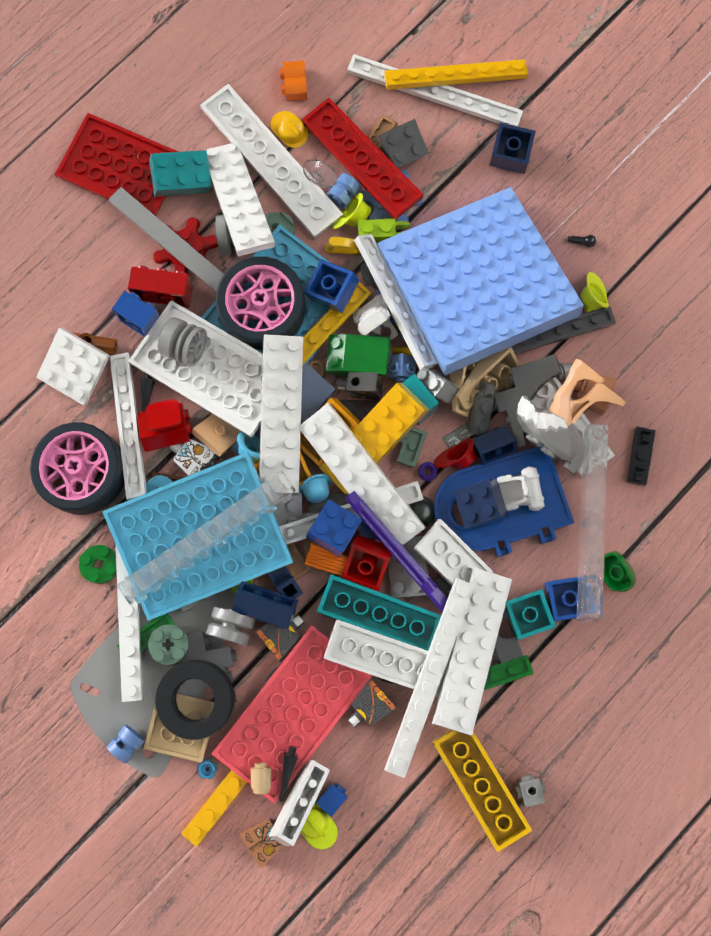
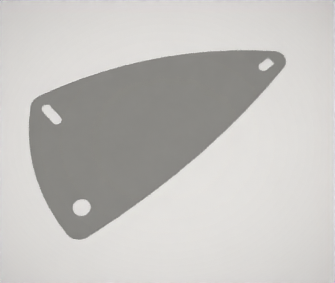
(108, 713)

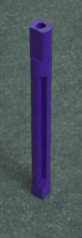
(397, 550)

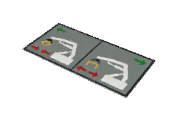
(457, 435)

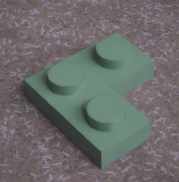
(411, 447)

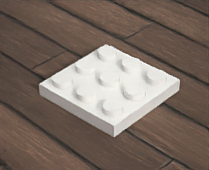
(72, 366)

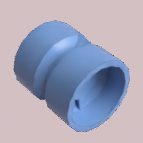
(344, 189)
(127, 736)

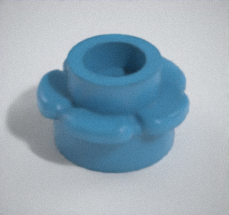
(202, 769)

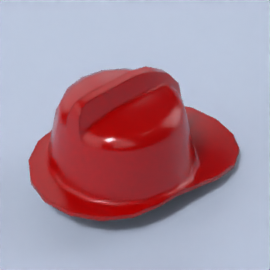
(458, 456)

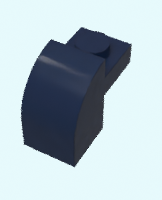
(285, 582)

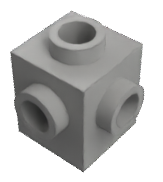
(535, 796)

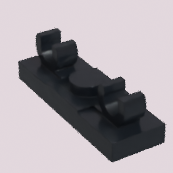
(640, 456)

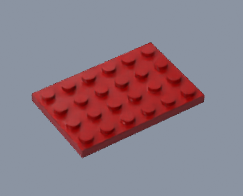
(111, 158)

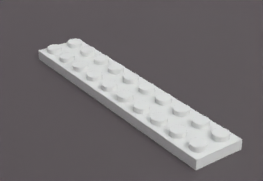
(271, 161)

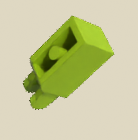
(381, 228)

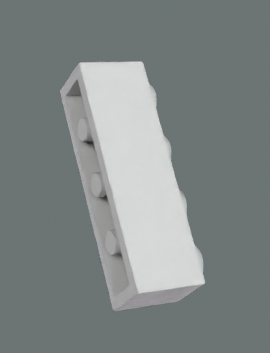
(299, 803)

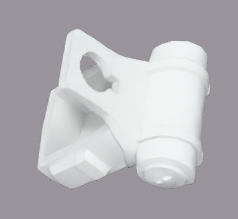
(372, 316)
(522, 490)

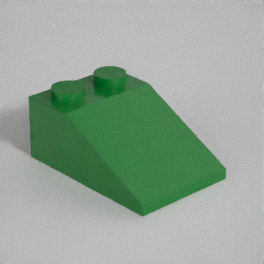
(357, 354)

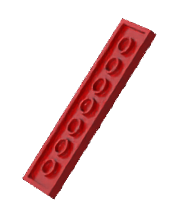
(362, 158)

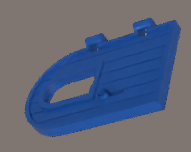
(521, 522)

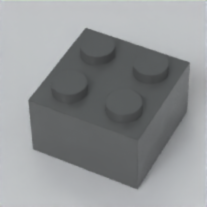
(403, 144)

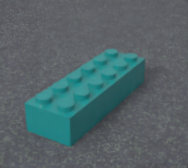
(378, 613)

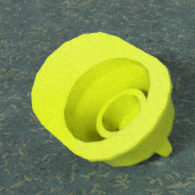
(355, 211)
(594, 293)
(319, 829)

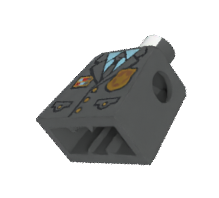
(362, 385)

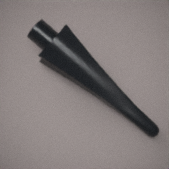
(147, 385)
(289, 763)

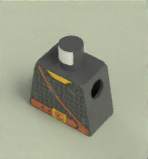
(280, 640)
(370, 705)

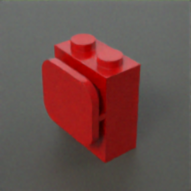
(164, 425)

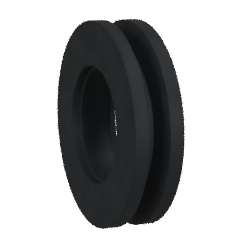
(167, 706)

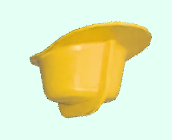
(289, 129)

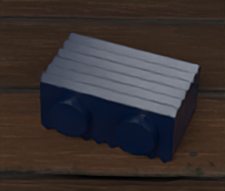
(494, 444)

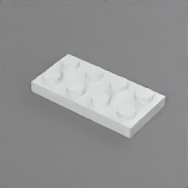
(448, 553)

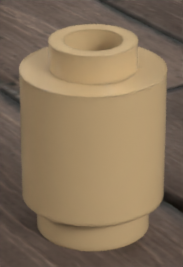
(261, 778)

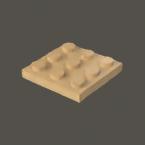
(163, 741)

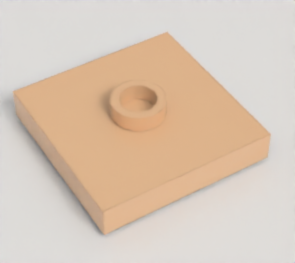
(216, 434)

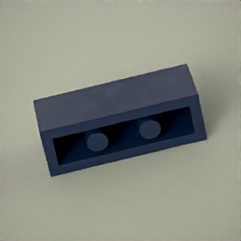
(265, 605)

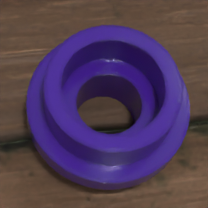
(427, 465)

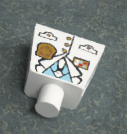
(192, 456)

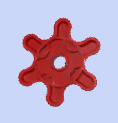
(192, 237)

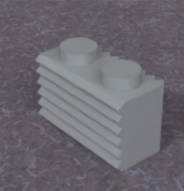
(437, 384)

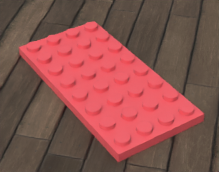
(291, 709)

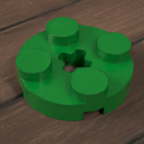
(88, 560)

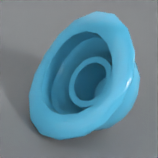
(250, 445)
(316, 488)

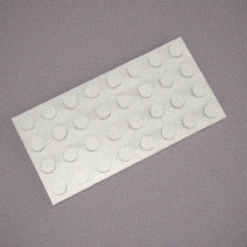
(222, 381)

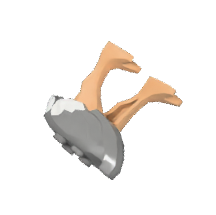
(555, 426)

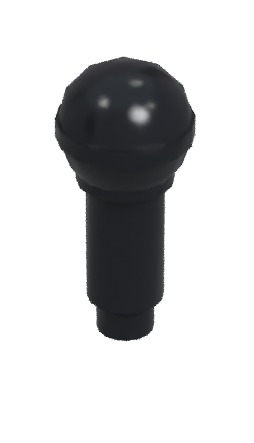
(588, 241)

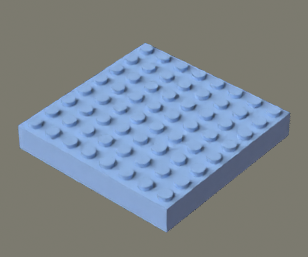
(480, 280)

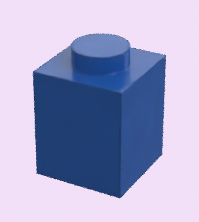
(332, 798)

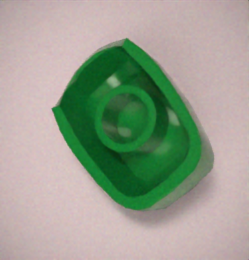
(618, 572)

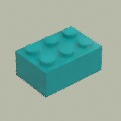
(180, 173)

